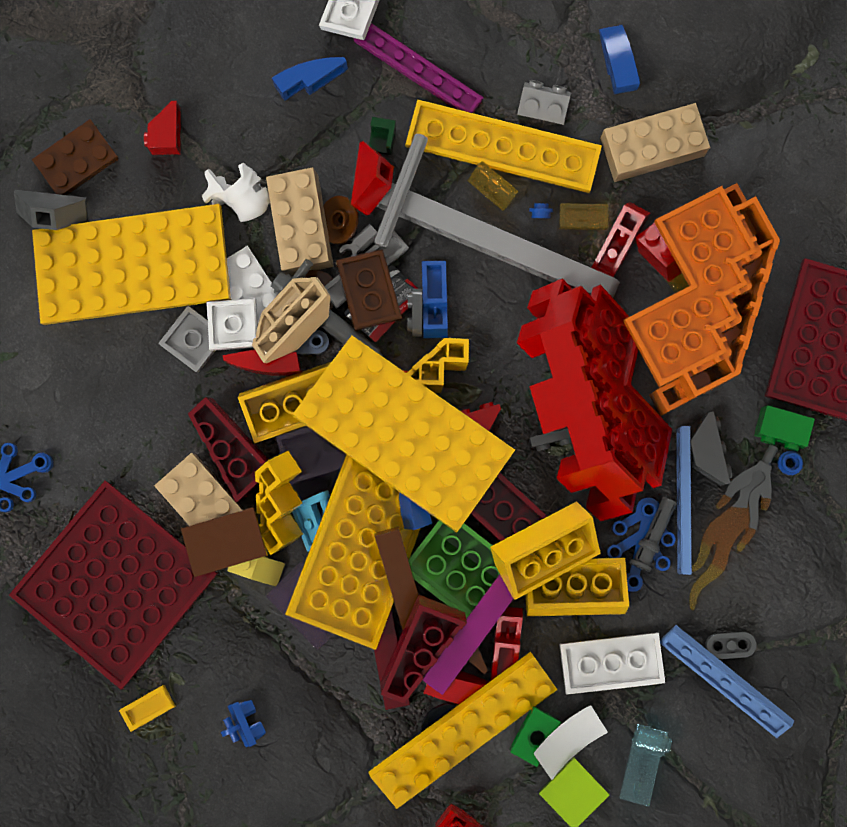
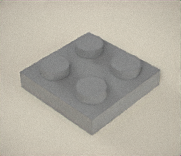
(189, 339)

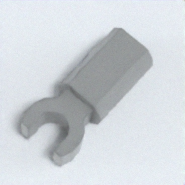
(361, 241)

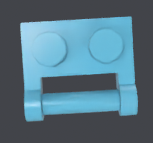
(309, 517)

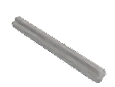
(401, 190)

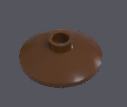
(340, 219)

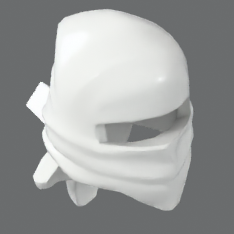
(244, 196)

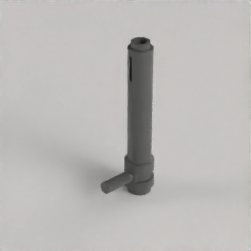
(333, 324)

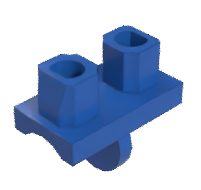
(248, 733)

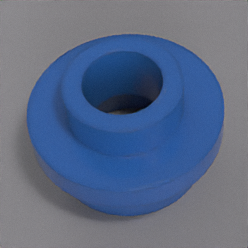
(541, 211)
(797, 463)

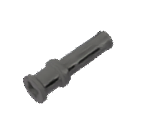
(650, 544)

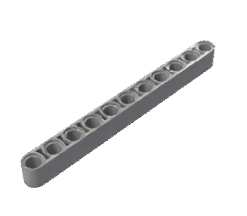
(499, 243)

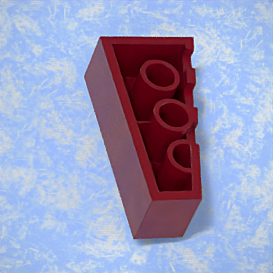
(228, 447)
(423, 639)

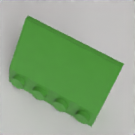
(454, 566)

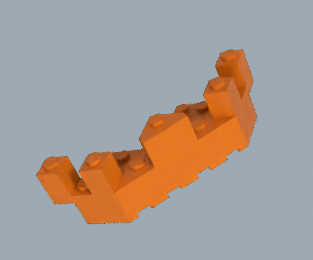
(705, 329)

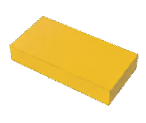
(147, 708)

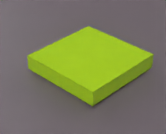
(573, 793)

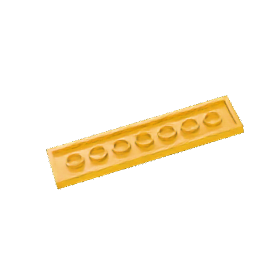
(505, 146)
(462, 730)

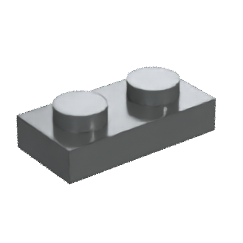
(543, 441)

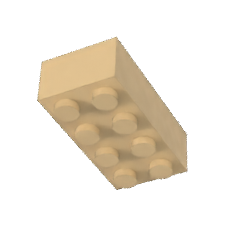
(655, 142)
(299, 220)
(196, 492)

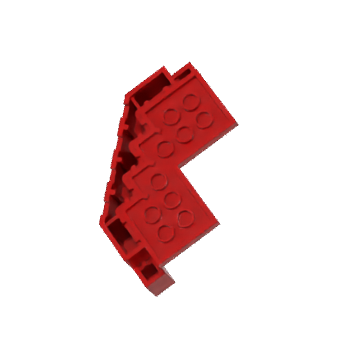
(592, 365)

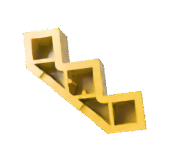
(447, 355)
(277, 501)

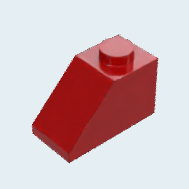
(165, 131)

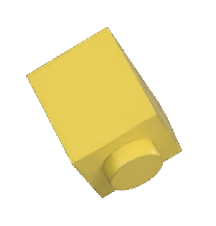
(261, 570)

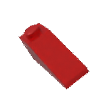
(620, 239)

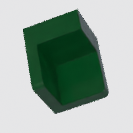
(382, 135)

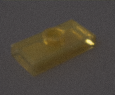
(492, 186)

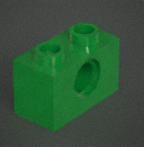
(535, 721)

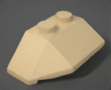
(291, 318)

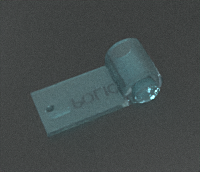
(643, 763)

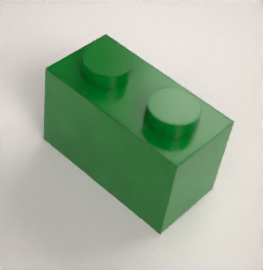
(784, 427)

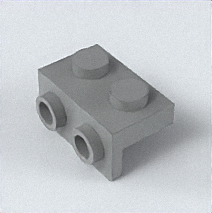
(544, 102)

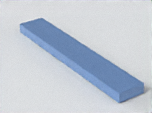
(683, 473)
(726, 681)

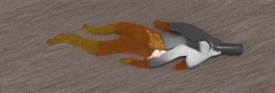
(742, 515)

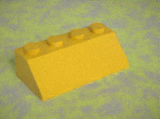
(271, 406)
(546, 549)
(588, 589)

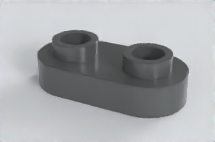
(414, 323)
(729, 645)

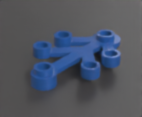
(7, 477)
(645, 521)

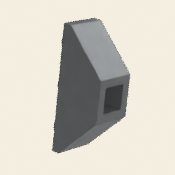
(50, 210)
(708, 450)

